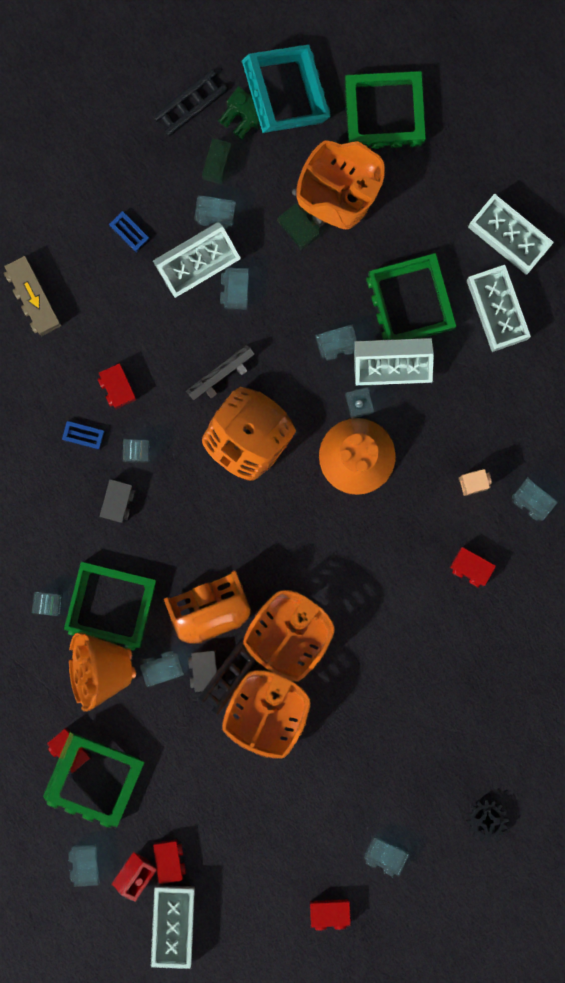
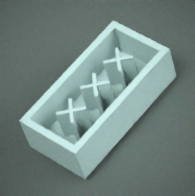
(510, 234)
(196, 259)
(498, 308)
(393, 361)
(173, 926)

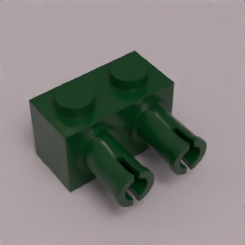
(240, 104)

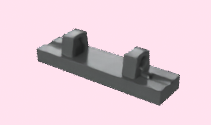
(220, 372)

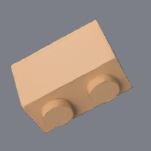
(475, 482)

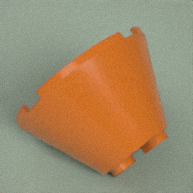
(357, 456)
(98, 670)

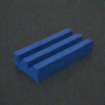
(140, 242)
(98, 439)

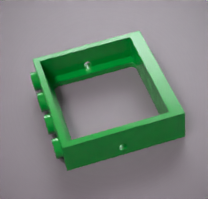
(383, 79)
(402, 268)
(77, 599)
(62, 768)

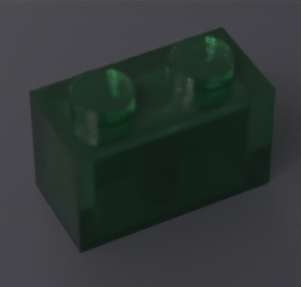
(216, 161)
(299, 226)

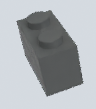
(116, 501)
(203, 669)

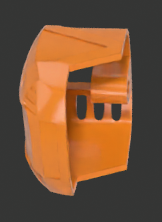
(325, 188)
(264, 420)
(214, 619)
(287, 639)
(265, 719)

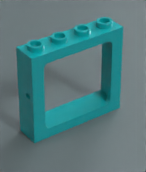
(310, 76)

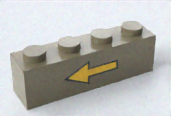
(32, 295)

